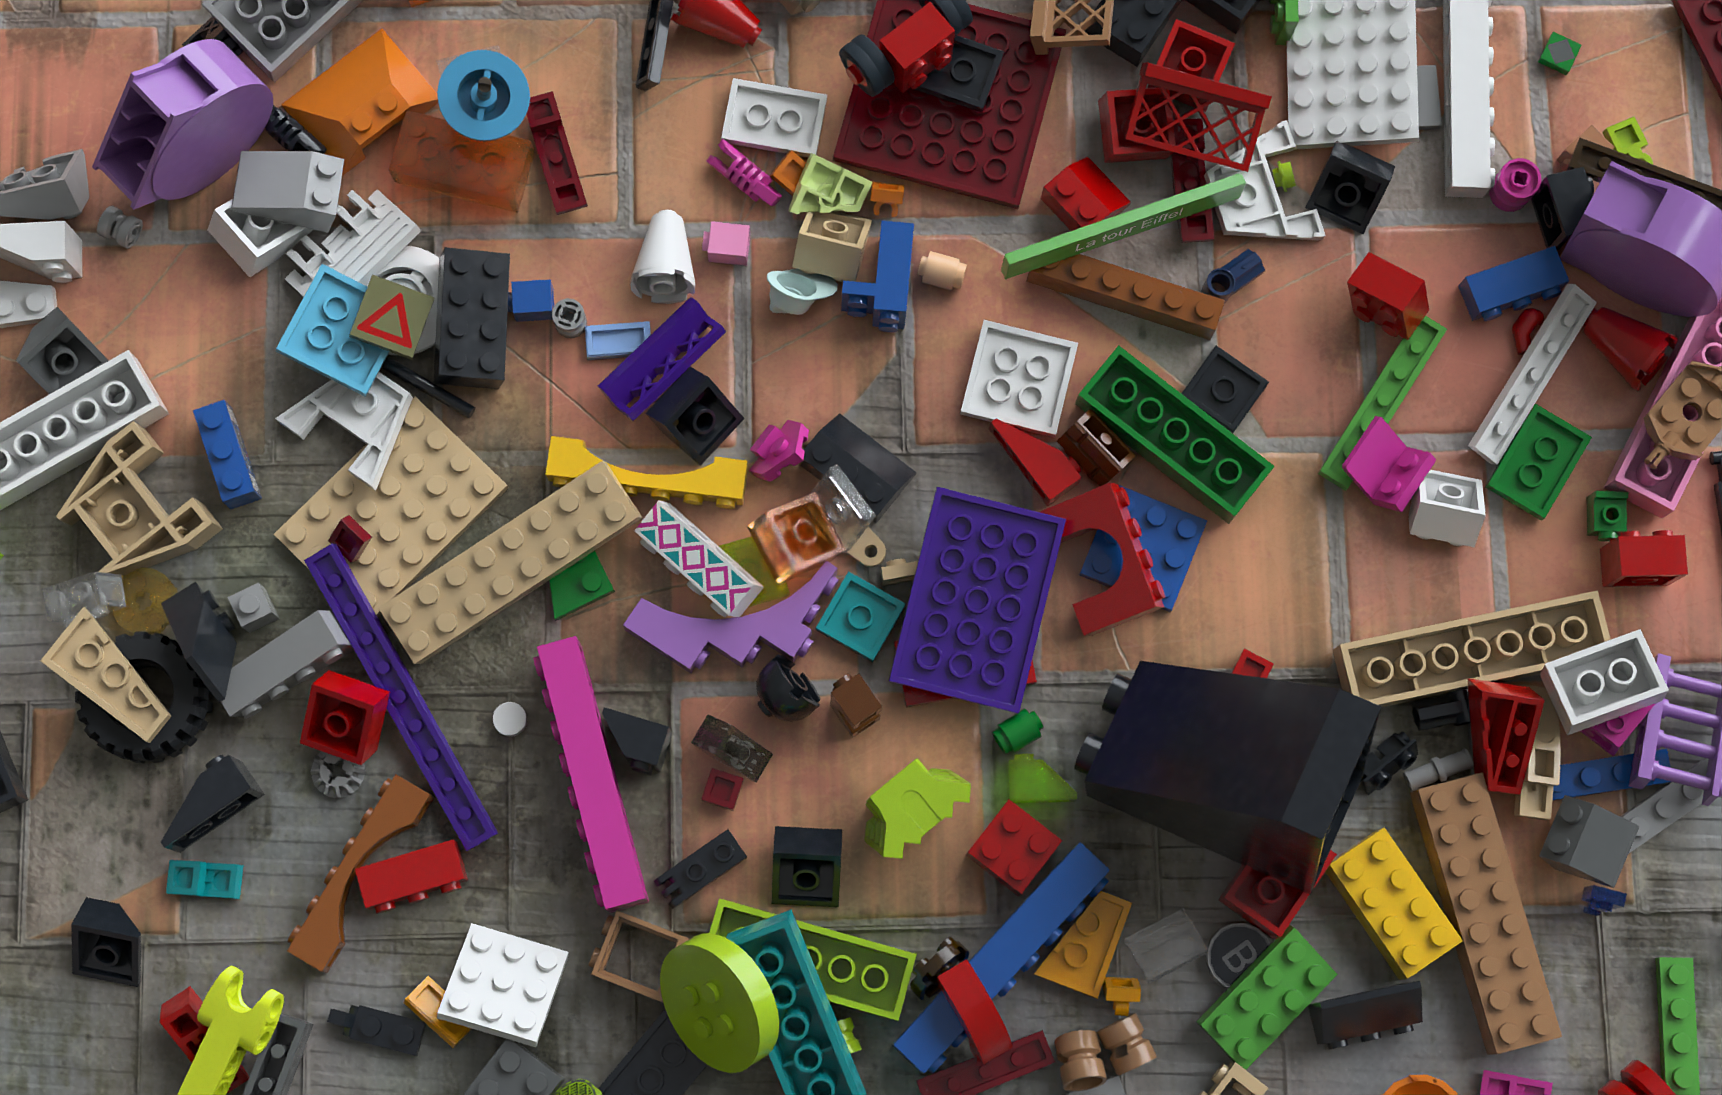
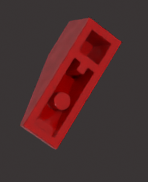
(1041, 464)
(180, 1021)

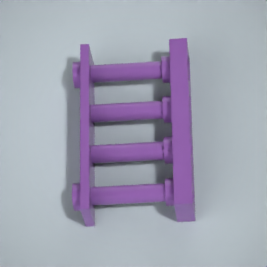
(1652, 737)

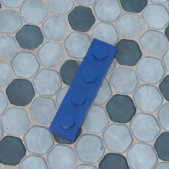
(1601, 775)

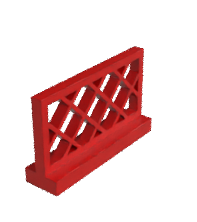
(1205, 89)

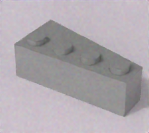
(285, 663)

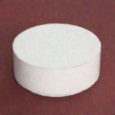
(510, 719)

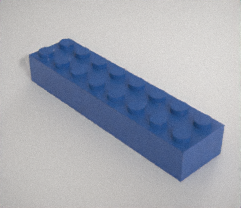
(1008, 951)

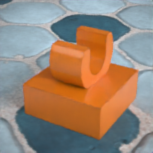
(887, 194)

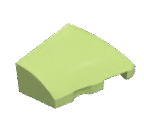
(828, 188)

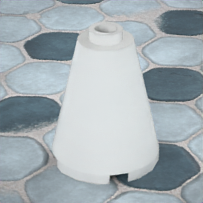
(664, 261)

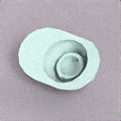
(796, 291)

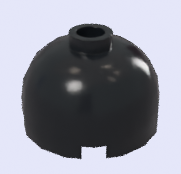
(785, 692)

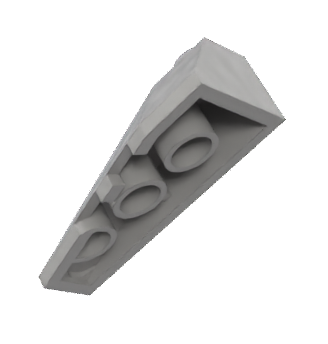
(47, 191)

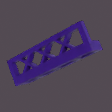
(658, 357)

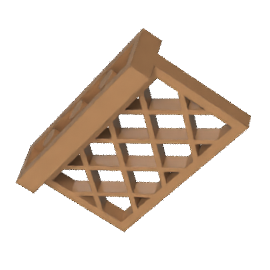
(1045, 23)

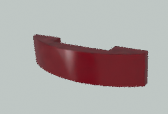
(555, 154)
(1187, 175)

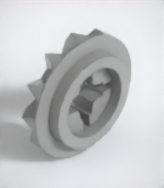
(340, 786)

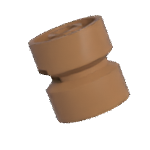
(1126, 1044)
(1081, 1066)

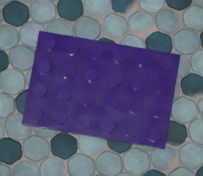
(977, 600)

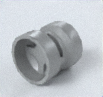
(119, 226)
(571, 325)

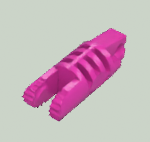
(745, 175)

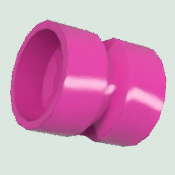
(1515, 185)

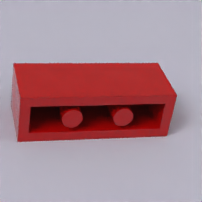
(411, 876)

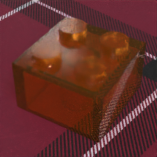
(796, 538)

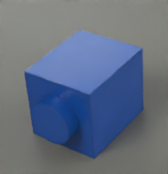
(531, 300)

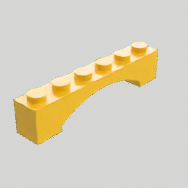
(718, 482)

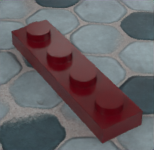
(973, 1077)

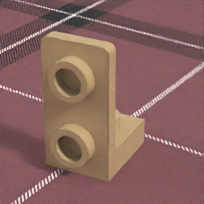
(1243, 1081)

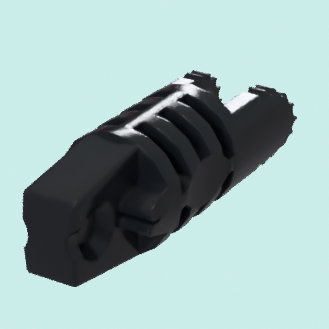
(290, 133)

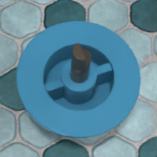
(483, 95)

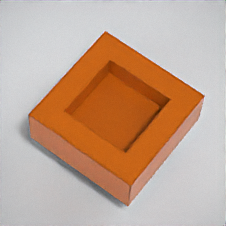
(788, 172)

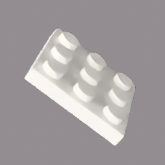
(1019, 378)
(503, 985)

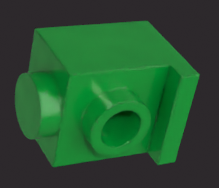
(1597, 521)

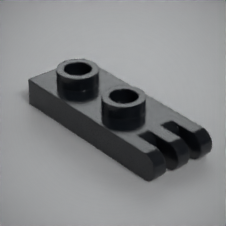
(701, 868)

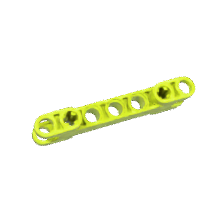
(230, 1033)

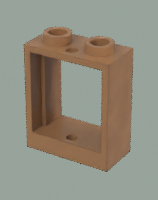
(612, 930)

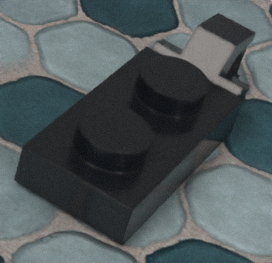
(380, 1028)

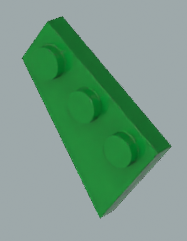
(579, 586)

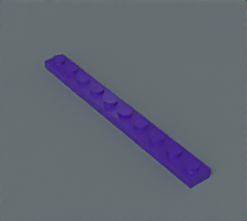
(405, 700)

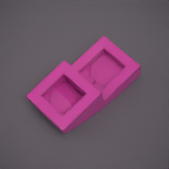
(1505, 1084)

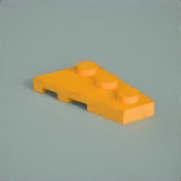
(1088, 946)

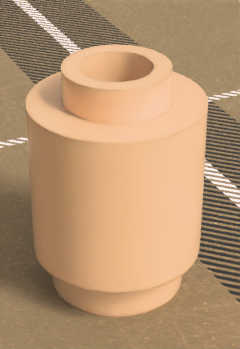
(942, 271)

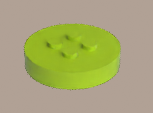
(719, 1002)

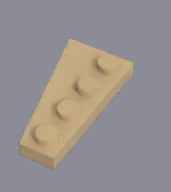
(101, 672)

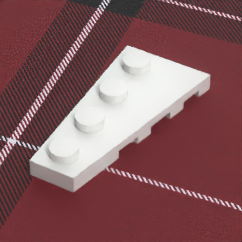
(25, 303)

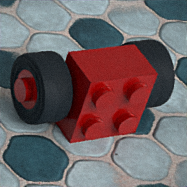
(909, 50)

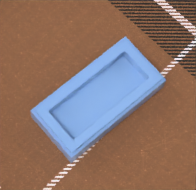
(615, 339)

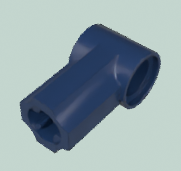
(1234, 275)

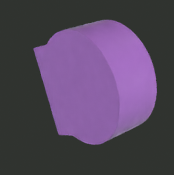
(183, 123)
(1651, 243)

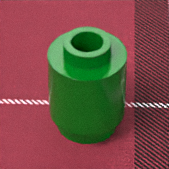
(1018, 731)

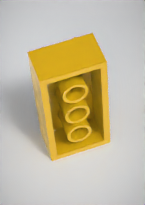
(1392, 904)

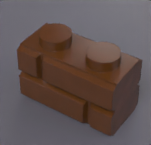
(1096, 448)

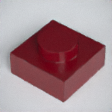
(350, 538)
(722, 789)

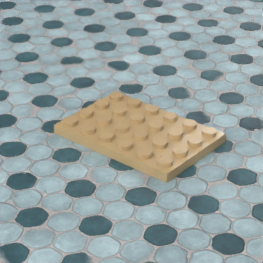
(420, 508)

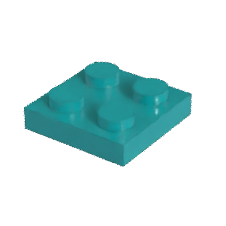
(860, 616)

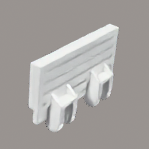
(365, 250)

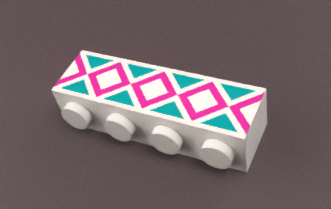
(698, 559)

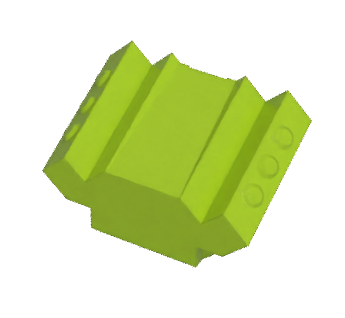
(912, 806)

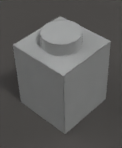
(253, 607)

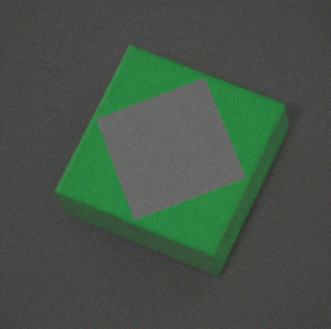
(1559, 53)

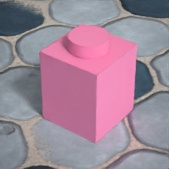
(727, 243)

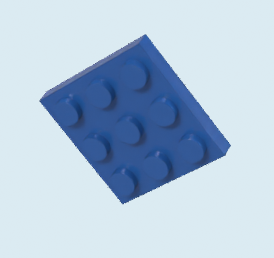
(1166, 534)

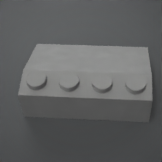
(278, 31)

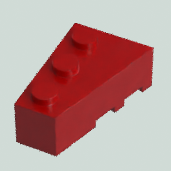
(1503, 732)

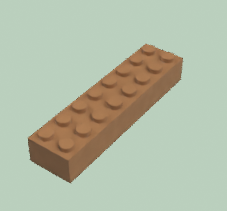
(1487, 914)

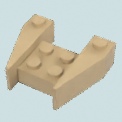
(126, 513)

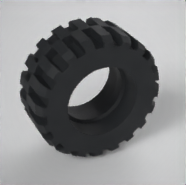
(186, 711)

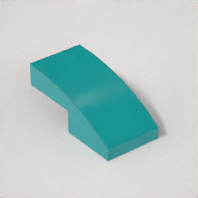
(204, 879)

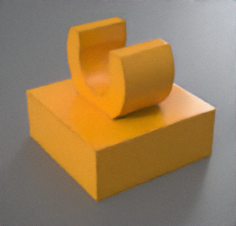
(1121, 992)

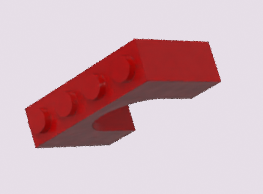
(1135, 590)

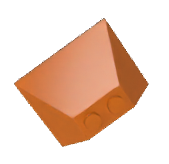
(361, 98)

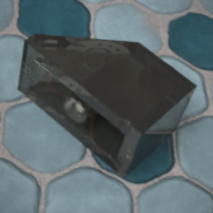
(732, 748)

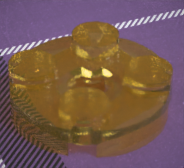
(136, 585)

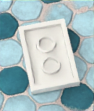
(774, 118)

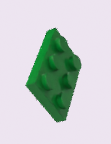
(1538, 462)

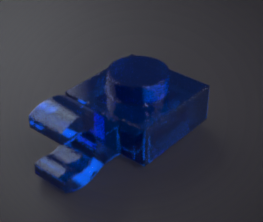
(1602, 899)

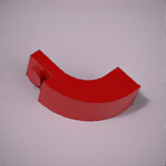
(975, 1012)

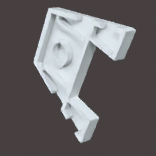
(1259, 207)

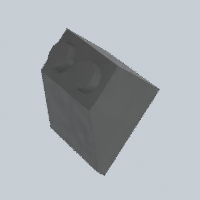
(1588, 841)

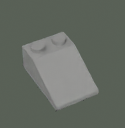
(289, 187)

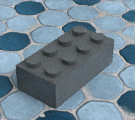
(515, 1072)

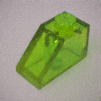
(1036, 782)

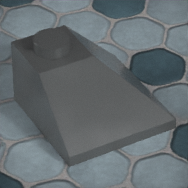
(58, 352)

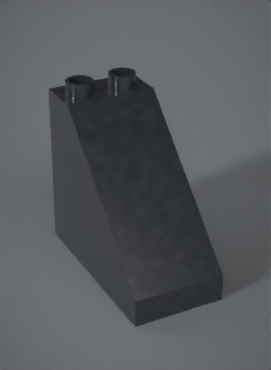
(1233, 763)

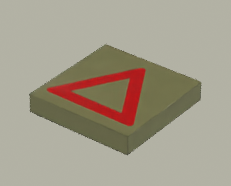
(391, 317)

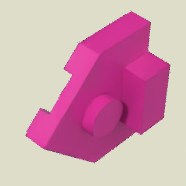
(778, 449)

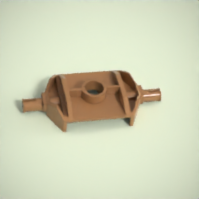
(1672, 433)

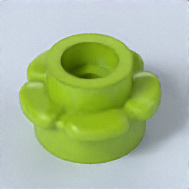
(1284, 175)

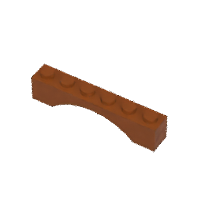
(323, 933)

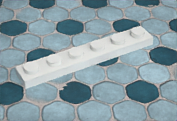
(1532, 374)

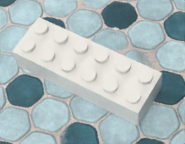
(73, 425)

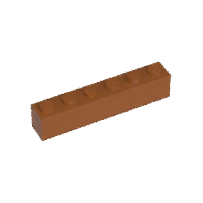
(1132, 293)

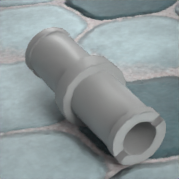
(1438, 770)

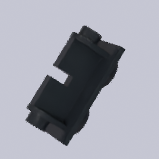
(1398, 754)

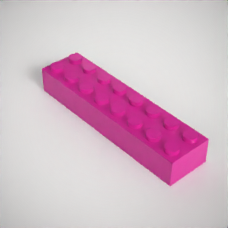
(592, 775)

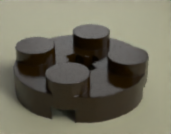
(927, 971)

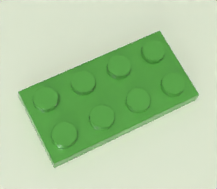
(1266, 998)

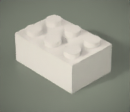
(1603, 682)

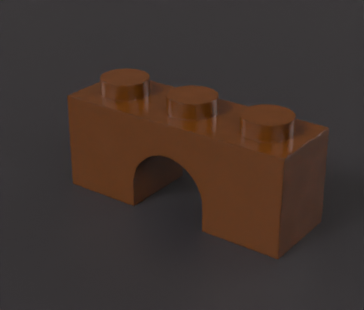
(855, 704)

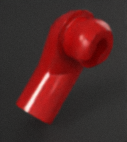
(1523, 327)

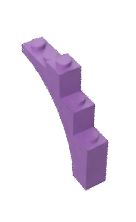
(780, 627)

